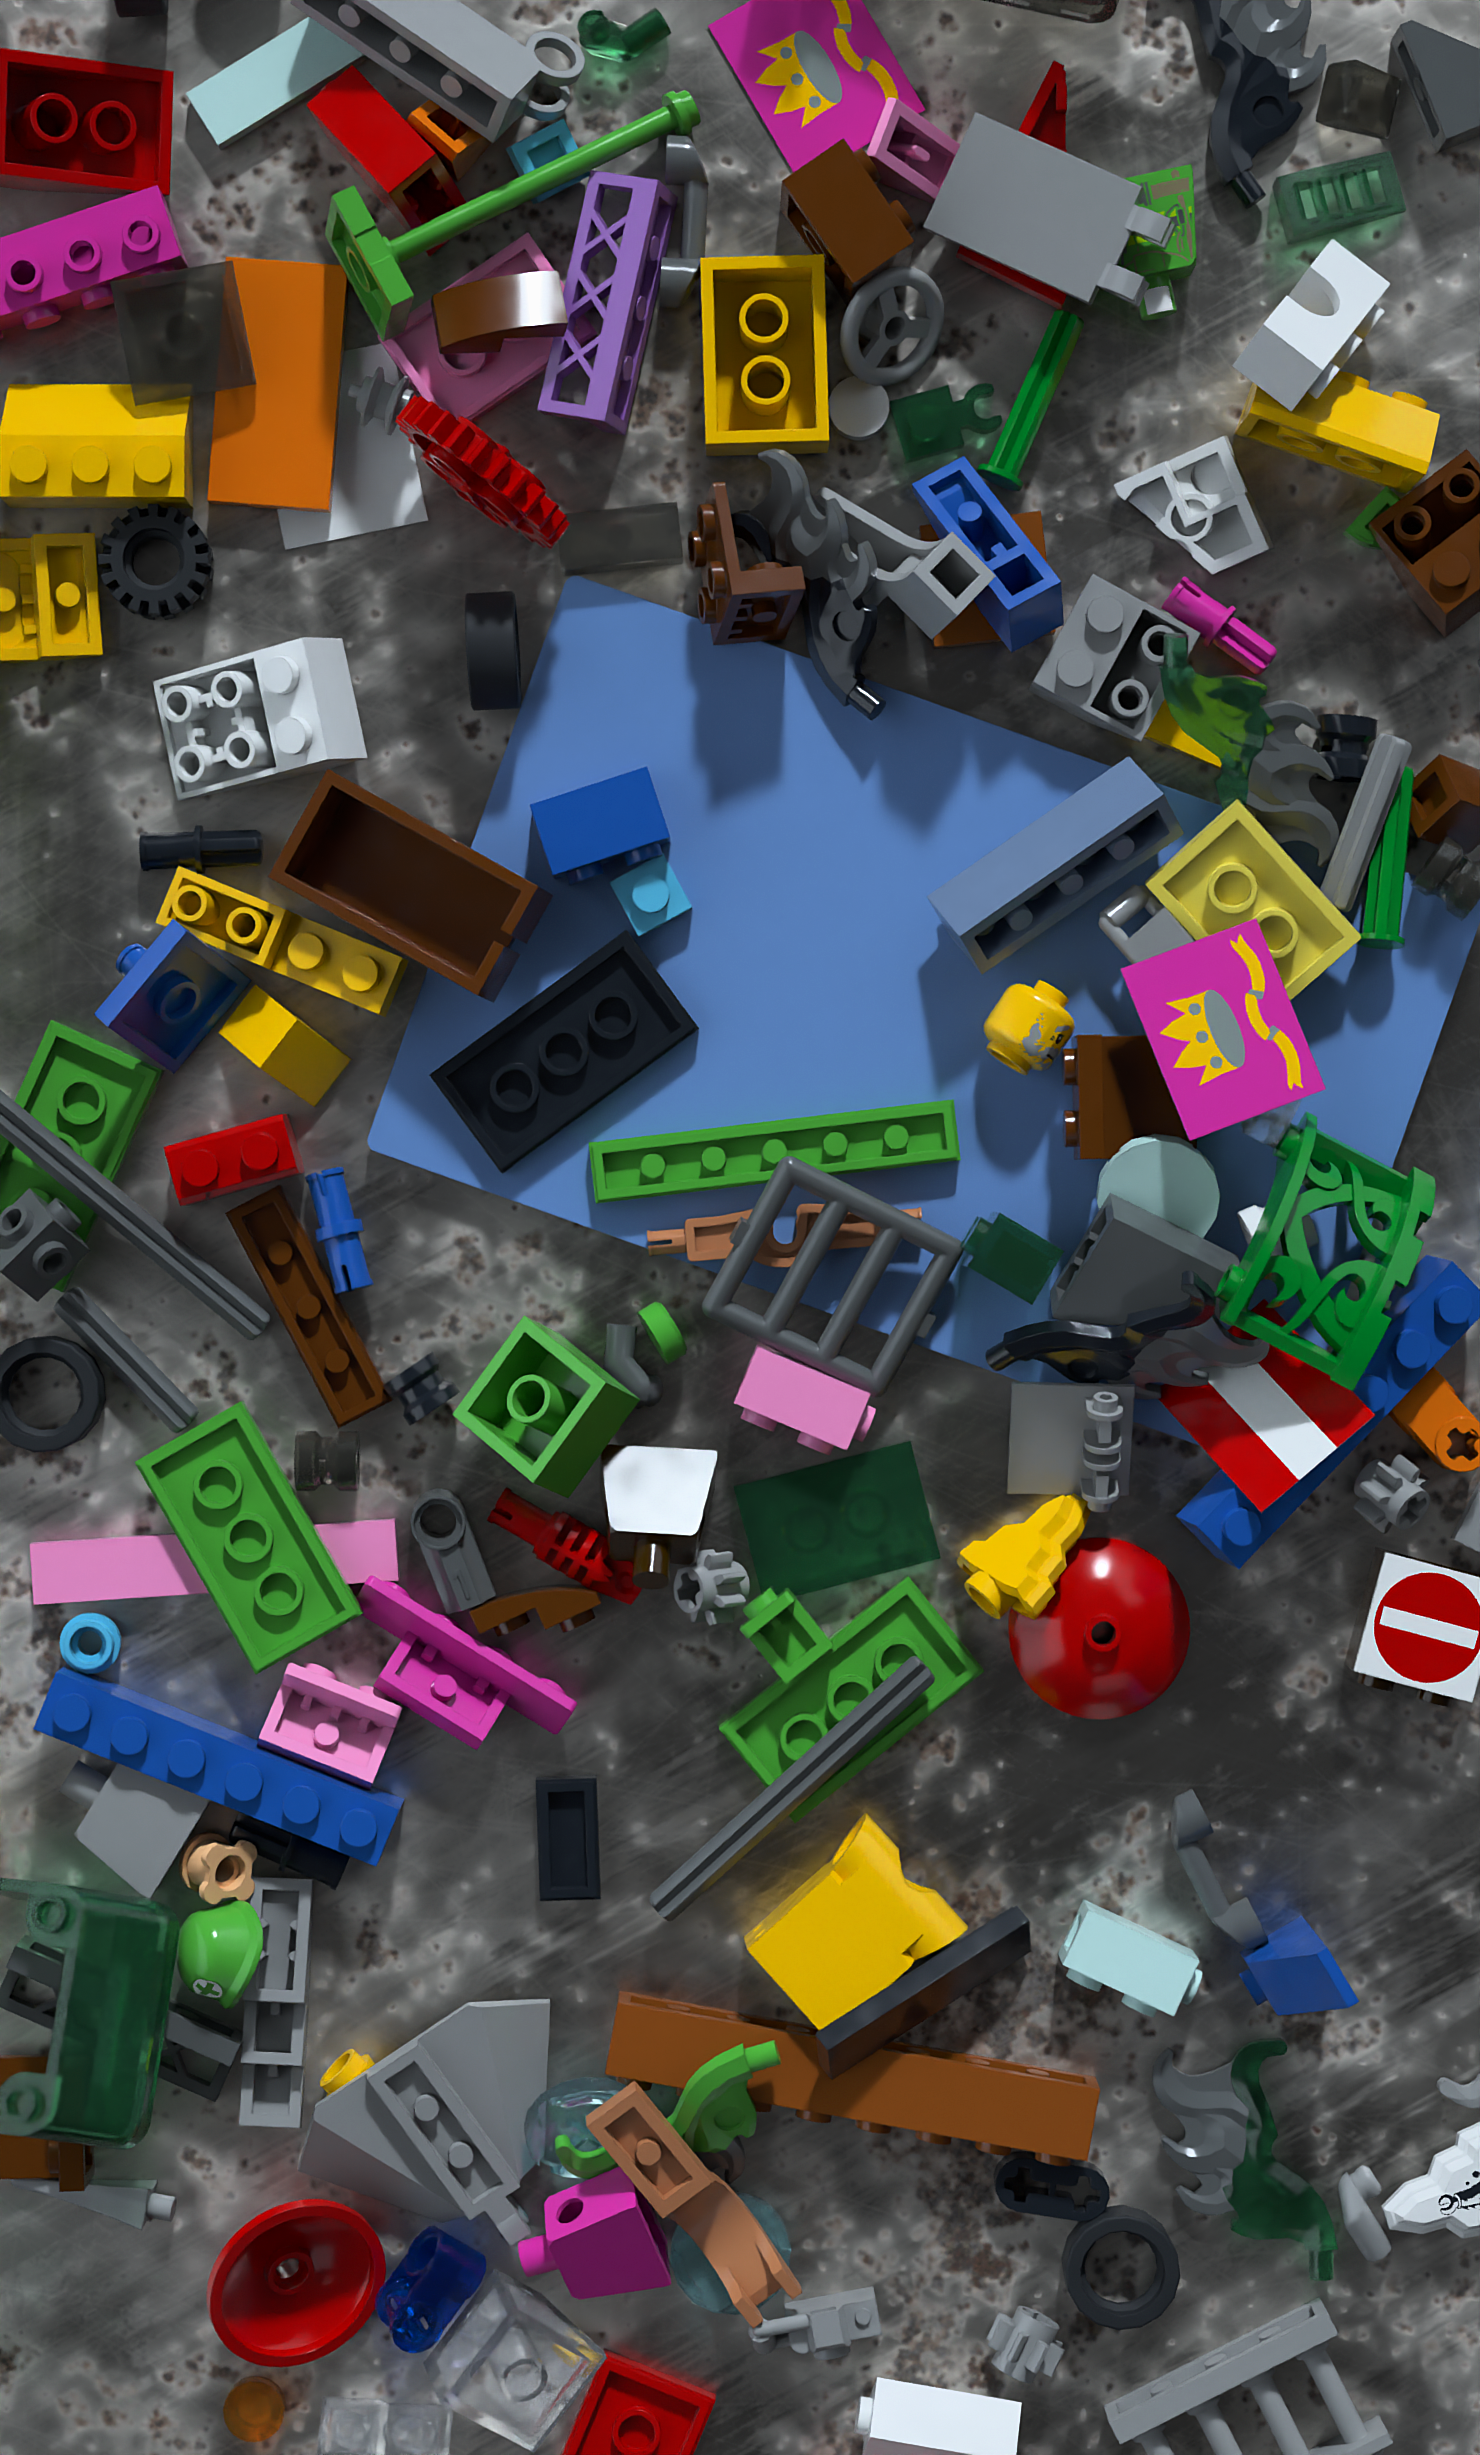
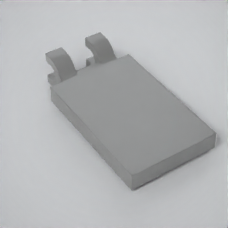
(1044, 213)

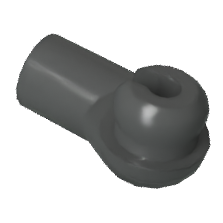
(621, 1365)

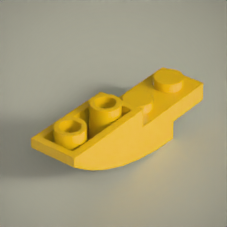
(283, 941)

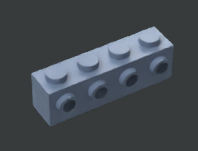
(1055, 864)

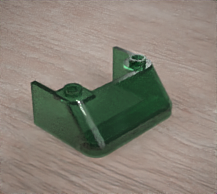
(105, 2018)

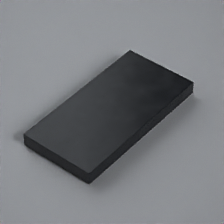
(564, 1051)

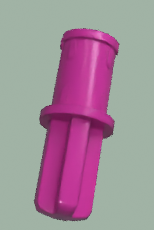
(1219, 626)

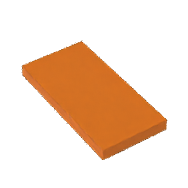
(280, 436)

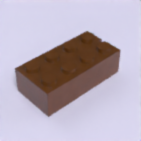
(410, 885)

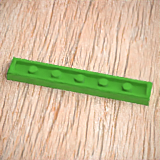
(751, 1151)

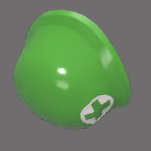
(220, 1951)

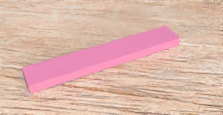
(160, 1566)

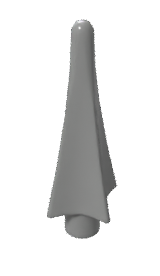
(122, 2200)

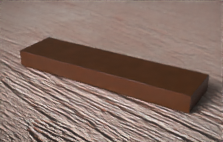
(309, 1306)

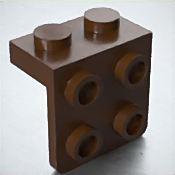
(1115, 1095)

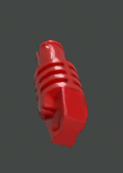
(566, 1546)

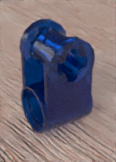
(429, 2284)

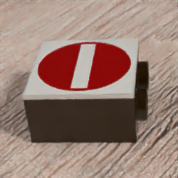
(1418, 1628)

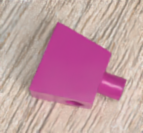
(600, 2239)

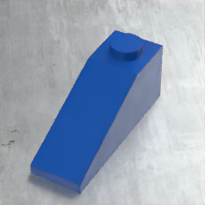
(1026, 593)
(1296, 1972)

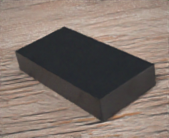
(568, 1838)

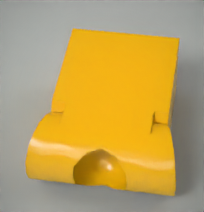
(851, 1928)

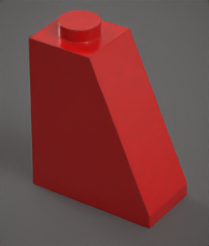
(385, 151)

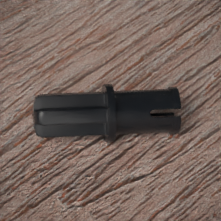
(200, 849)
(290, 1850)

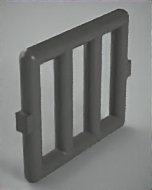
(840, 1200)

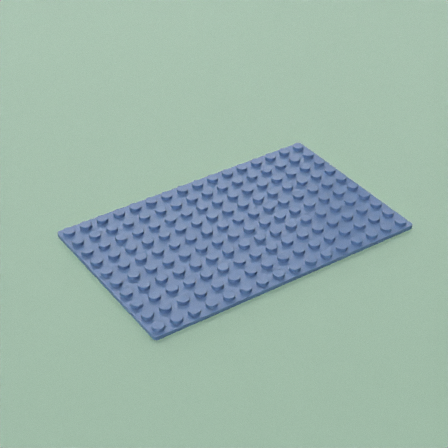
(835, 979)

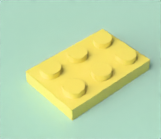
(1243, 874)

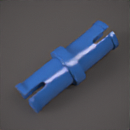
(339, 1230)

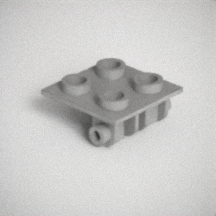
(1071, 1440)

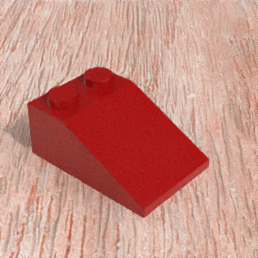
(83, 125)

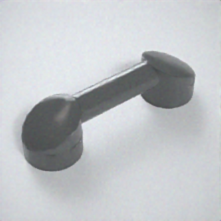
(687, 170)
(1187, 1827)

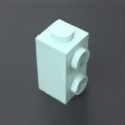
(1131, 1959)

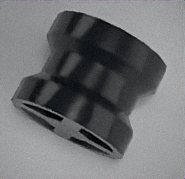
(421, 1388)

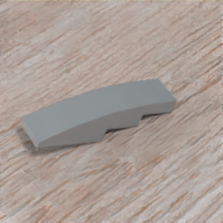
(278, 2006)

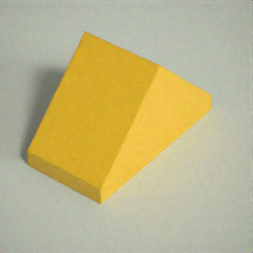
(284, 1046)

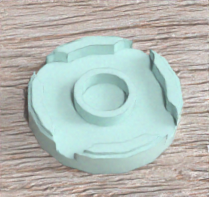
(1164, 1179)

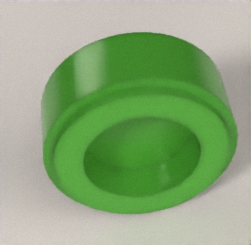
(662, 1332)

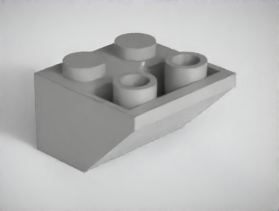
(1109, 660)

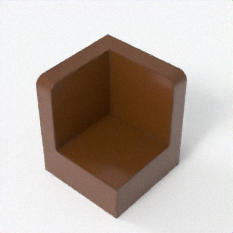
(1447, 803)

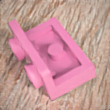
(330, 1724)

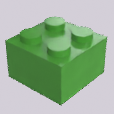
(545, 1407)

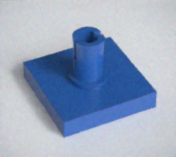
(171, 995)

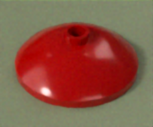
(1150, 1640)
(311, 2301)

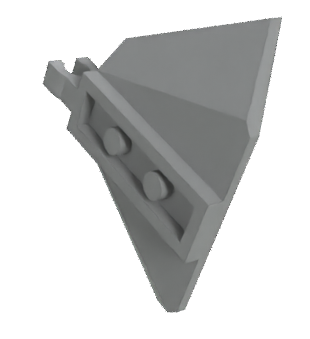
(441, 2117)

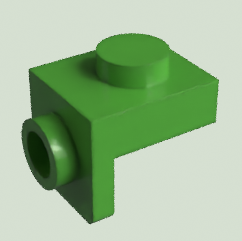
(784, 1633)

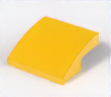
(49, 598)

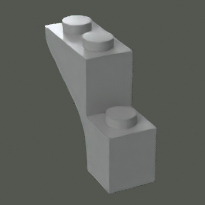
(922, 577)

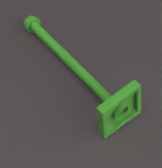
(375, 261)

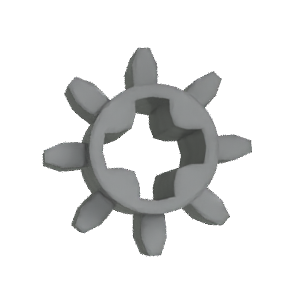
(1392, 1493)
(712, 1587)
(1025, 2344)

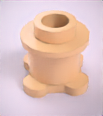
(217, 1868)

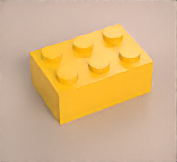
(764, 354)

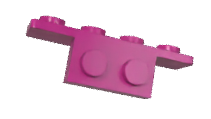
(452, 1674)

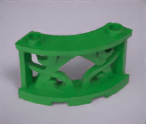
(1333, 1177)

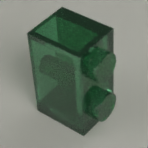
(1009, 1255)

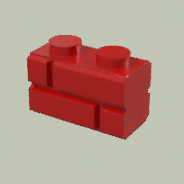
(234, 1159)

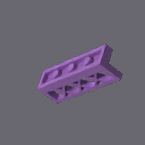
(629, 305)

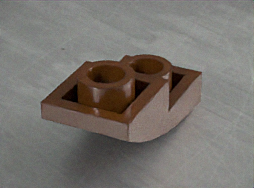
(488, 310)
(555, 1604)

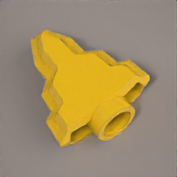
(1024, 1559)

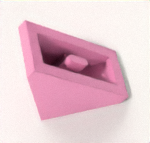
(911, 151)

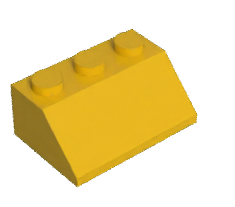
(1348, 430)
(94, 448)

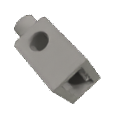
(133, 1821)

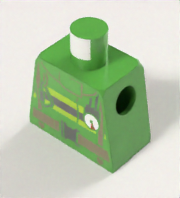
(1171, 195)

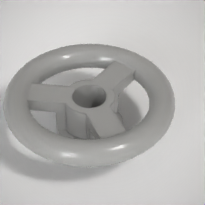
(878, 319)

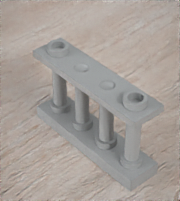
(1250, 2362)

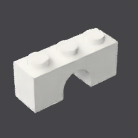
(1314, 327)

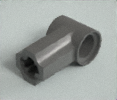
(452, 1555)

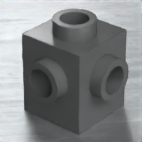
(39, 1243)

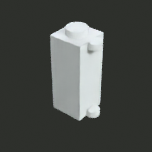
(935, 2421)

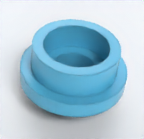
(73, 1651)

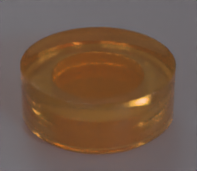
(254, 2409)

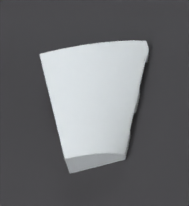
(1202, 505)

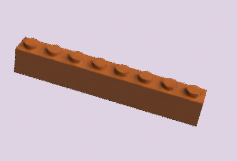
(897, 2086)

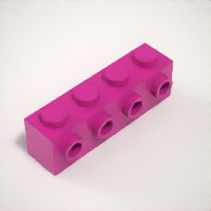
(79, 256)

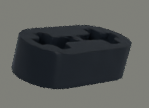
(1048, 2200)

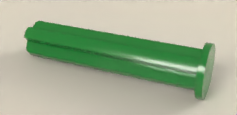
(1032, 401)
(1387, 873)

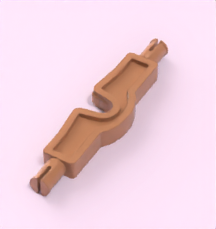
(709, 1236)

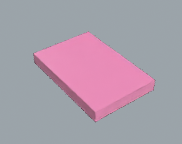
(477, 382)

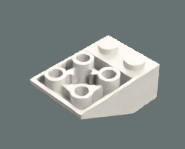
(260, 717)

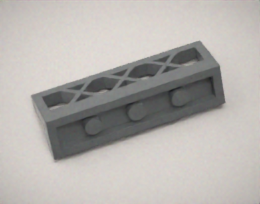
(183, 2027)

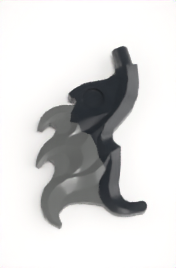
(1262, 66)
(836, 620)
(1149, 1347)

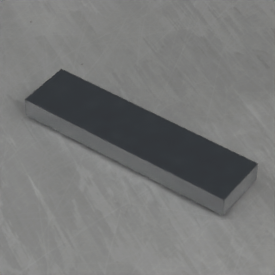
(923, 1992)

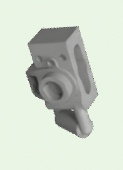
(1154, 938)
(821, 2324)

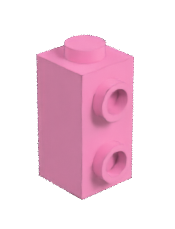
(804, 1399)

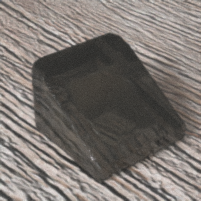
(1358, 99)

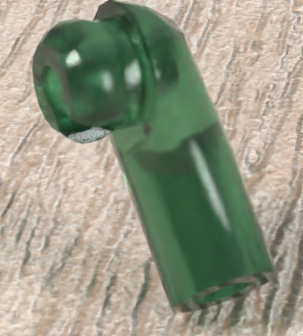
(617, 40)

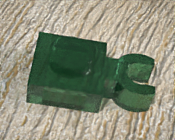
(933, 423)

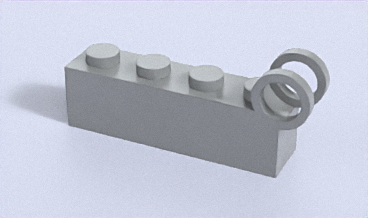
(454, 57)

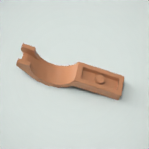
(692, 2197)

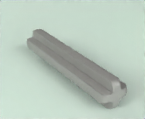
(1365, 820)

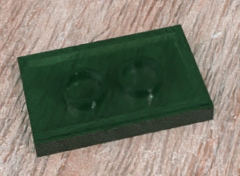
(837, 1520)

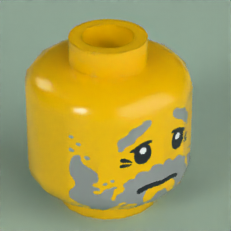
(1029, 1027)

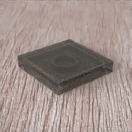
(183, 333)

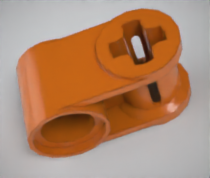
(1430, 1414)

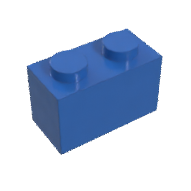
(601, 825)

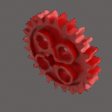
(482, 472)

